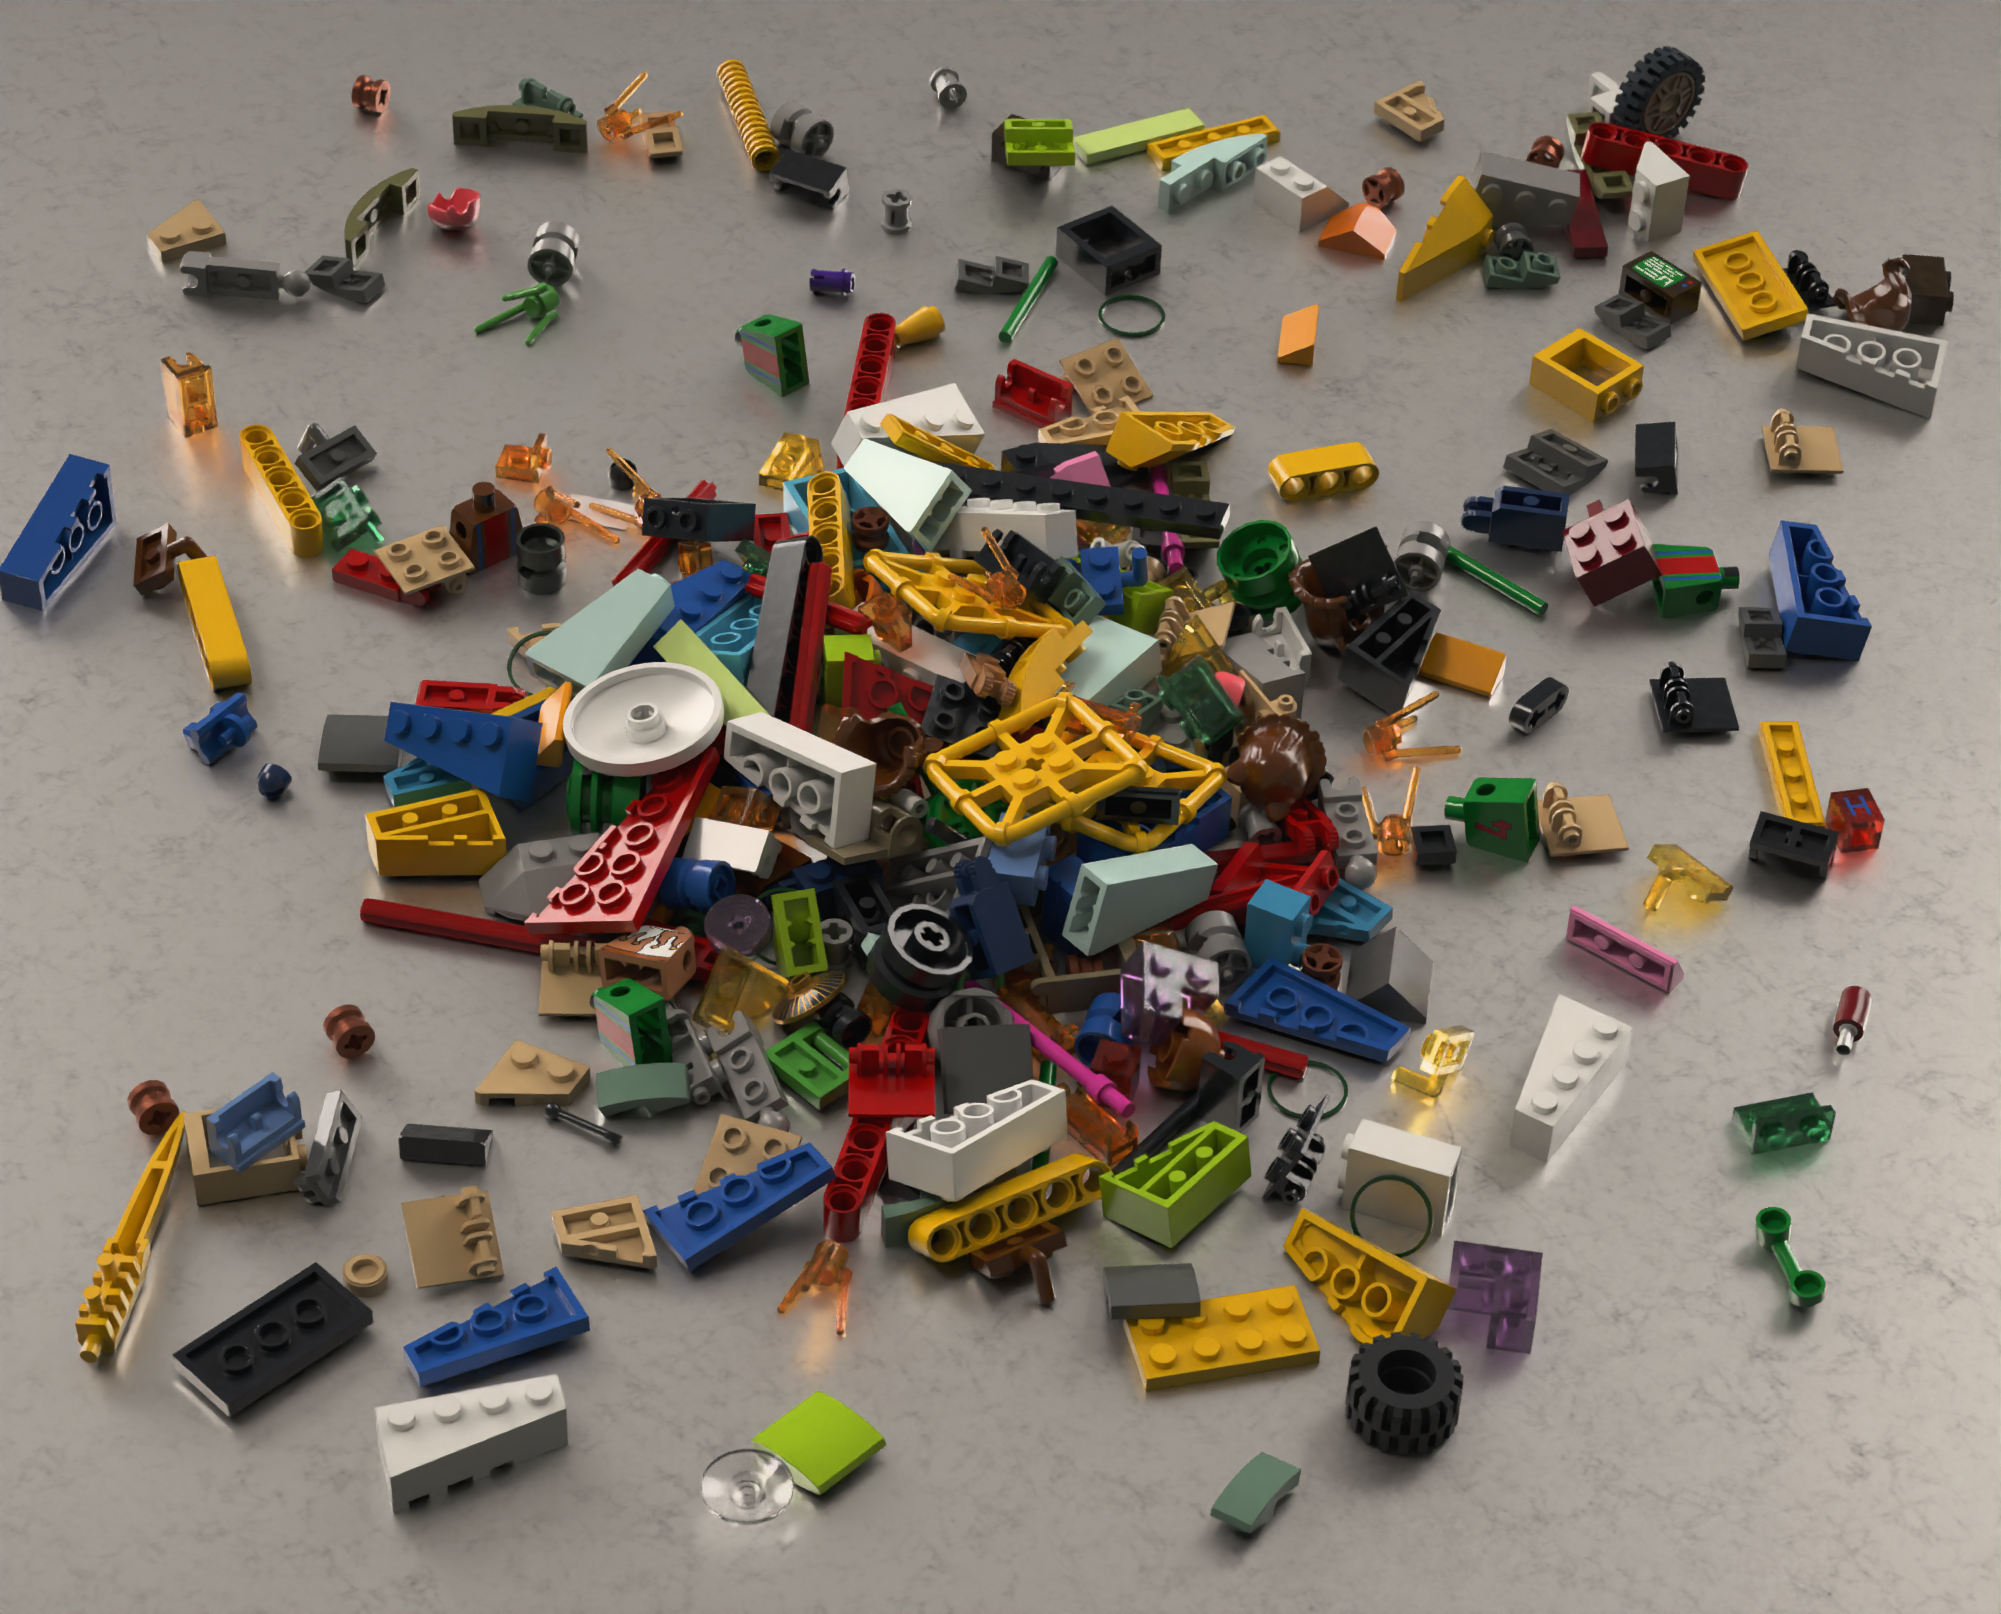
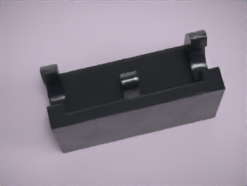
(812, 175)
(1657, 456)
(1036, 569)
(1794, 841)
(1230, 1088)

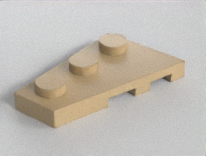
(1090, 430)

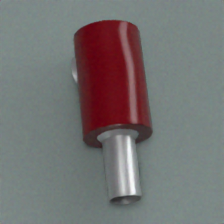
(1851, 1017)

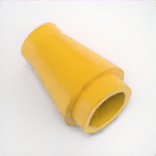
(920, 326)

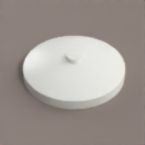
(643, 719)

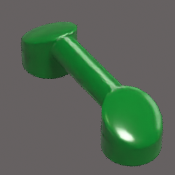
(1774, 1235)

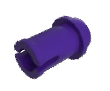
(832, 281)

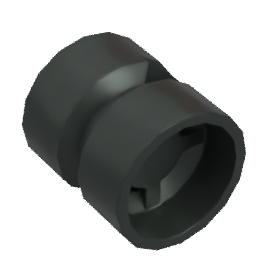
(541, 558)

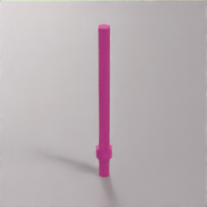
(1172, 546)
(1097, 1086)

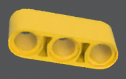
(1323, 471)

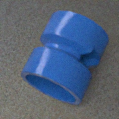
(696, 884)
(1101, 1022)

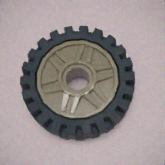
(1660, 93)

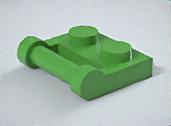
(809, 1071)

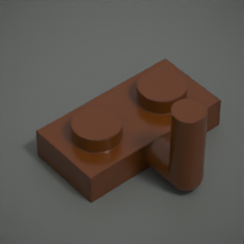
(157, 556)
(1026, 1247)

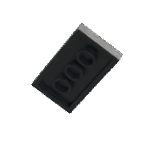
(272, 1339)

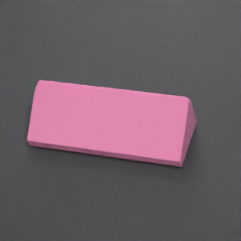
(1623, 950)

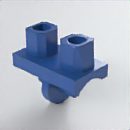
(225, 726)

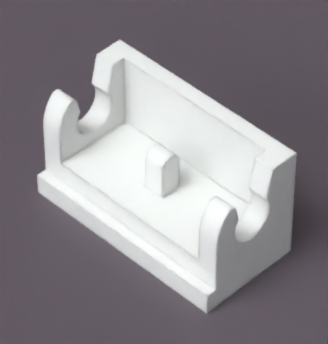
(1285, 640)
(739, 845)

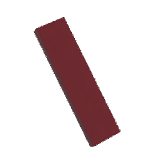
(1585, 230)

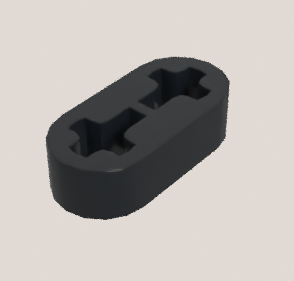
(1538, 705)

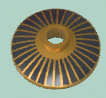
(808, 995)

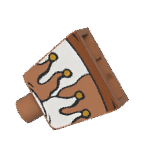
(652, 957)

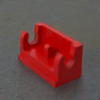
(1033, 395)

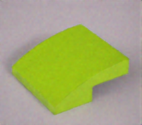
(1039, 142)
(820, 1441)

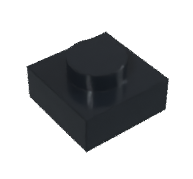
(1433, 845)

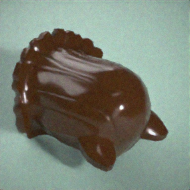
(1883, 305)
(1325, 616)
(891, 742)
(1278, 763)

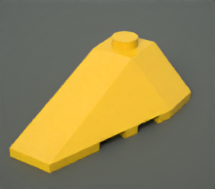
(1158, 437)

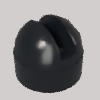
(618, 479)

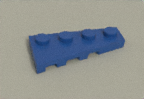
(721, 1216)

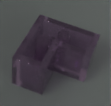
(1158, 985)
(1500, 1285)

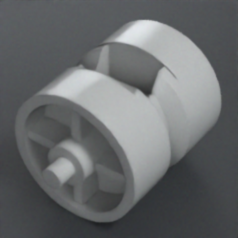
(801, 129)
(553, 253)
(1422, 555)
(1218, 939)

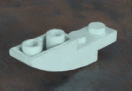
(1210, 165)

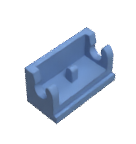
(254, 1123)

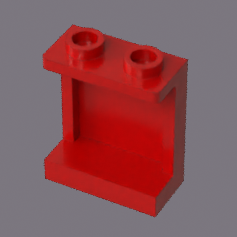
(1249, 869)

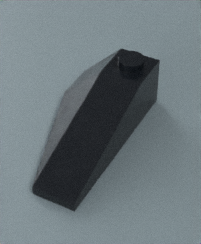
(1041, 458)

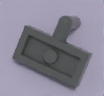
(332, 456)

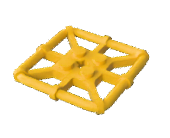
(958, 607)
(1013, 770)
(1204, 778)

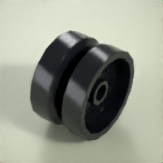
(919, 957)

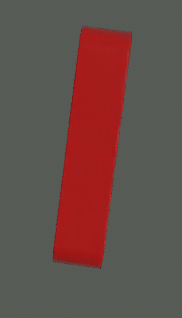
(1709, 169)

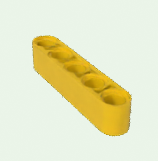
(282, 491)
(831, 524)
(214, 623)
(992, 1206)

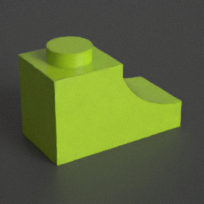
(798, 934)

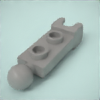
(239, 277)
(1356, 841)
(750, 1073)

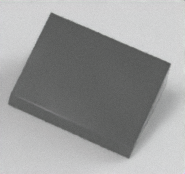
(1391, 977)

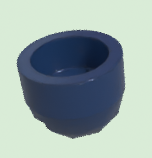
(273, 781)

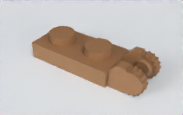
(987, 678)

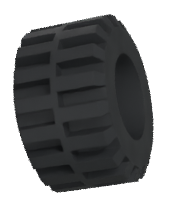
(1396, 1418)

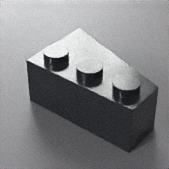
(1390, 652)

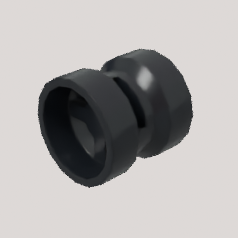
(845, 1022)

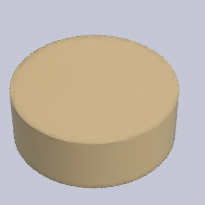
(365, 1275)

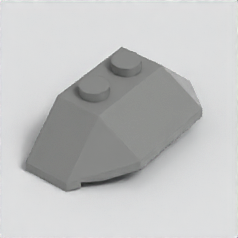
(530, 873)
(929, 874)

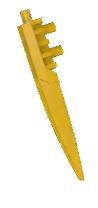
(127, 1253)

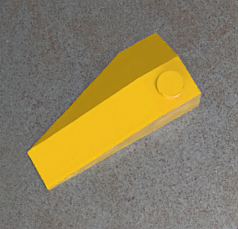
(1449, 241)
(1366, 1283)

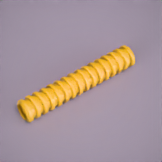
(748, 115)

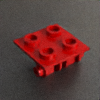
(891, 1082)

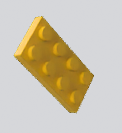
(1750, 285)
(1227, 1340)

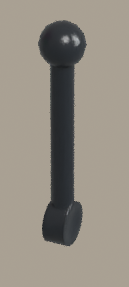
(554, 1111)

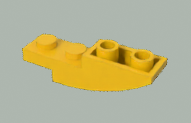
(1040, 668)

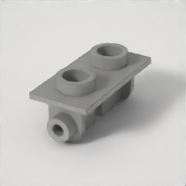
(708, 1074)

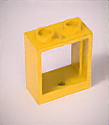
(1554, 376)

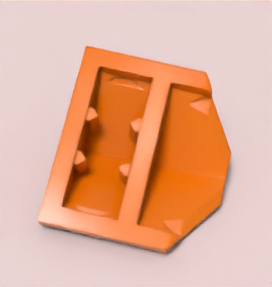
(1359, 231)

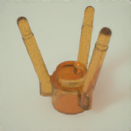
(618, 122)
(640, 487)
(557, 508)
(1001, 586)
(1386, 735)
(1394, 830)
(824, 1269)

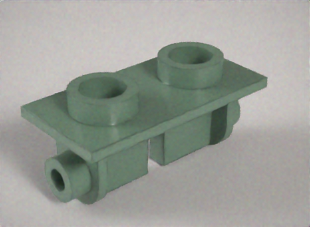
(536, 95)

